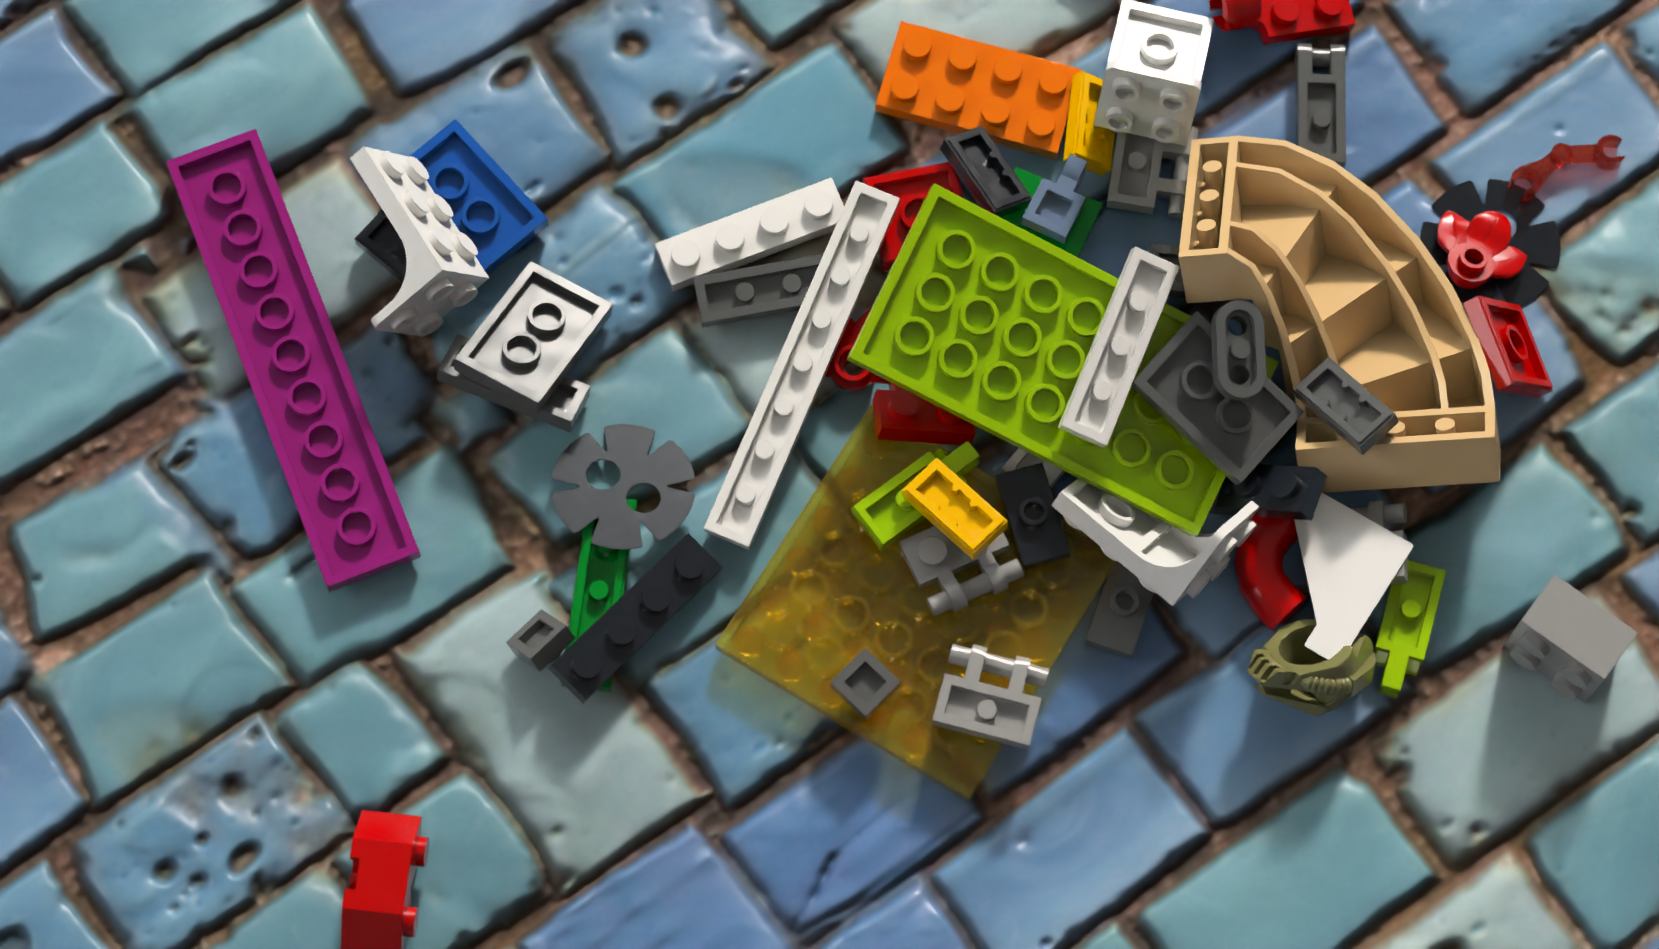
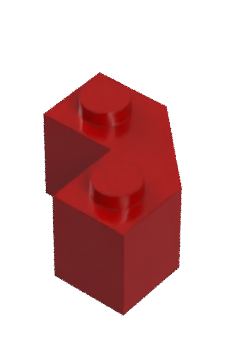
(378, 901)

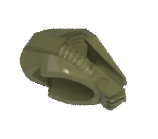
(1306, 679)

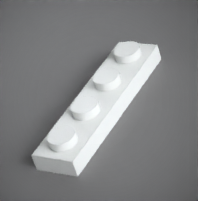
(751, 234)
(1118, 347)

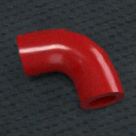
(1261, 571)

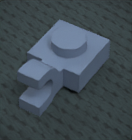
(1057, 204)

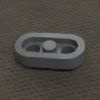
(1240, 351)

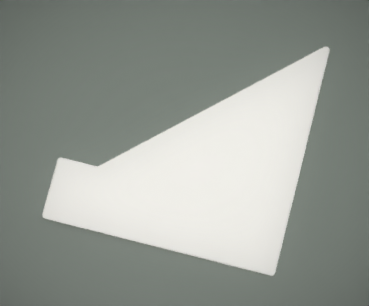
(1347, 571)

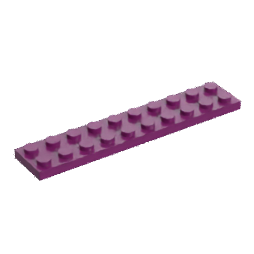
(293, 361)

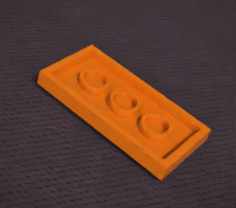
(973, 84)

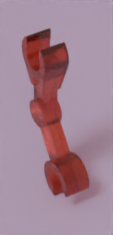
(1563, 155)

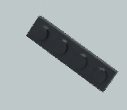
(635, 618)

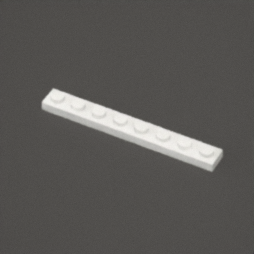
(802, 365)

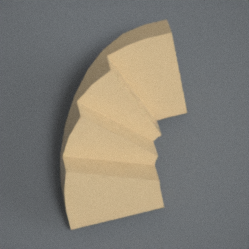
(1348, 285)

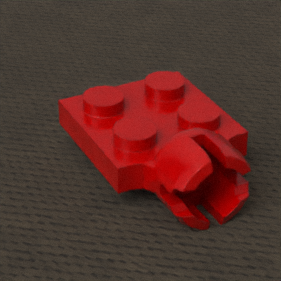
(1285, 19)

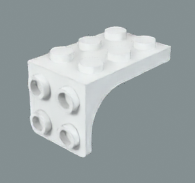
(1154, 72)
(439, 258)
(1152, 550)

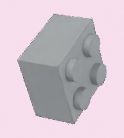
(1569, 640)

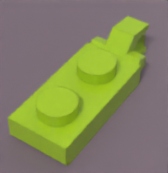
(887, 514)
(1407, 625)

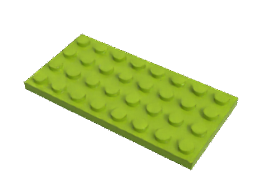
(999, 337)

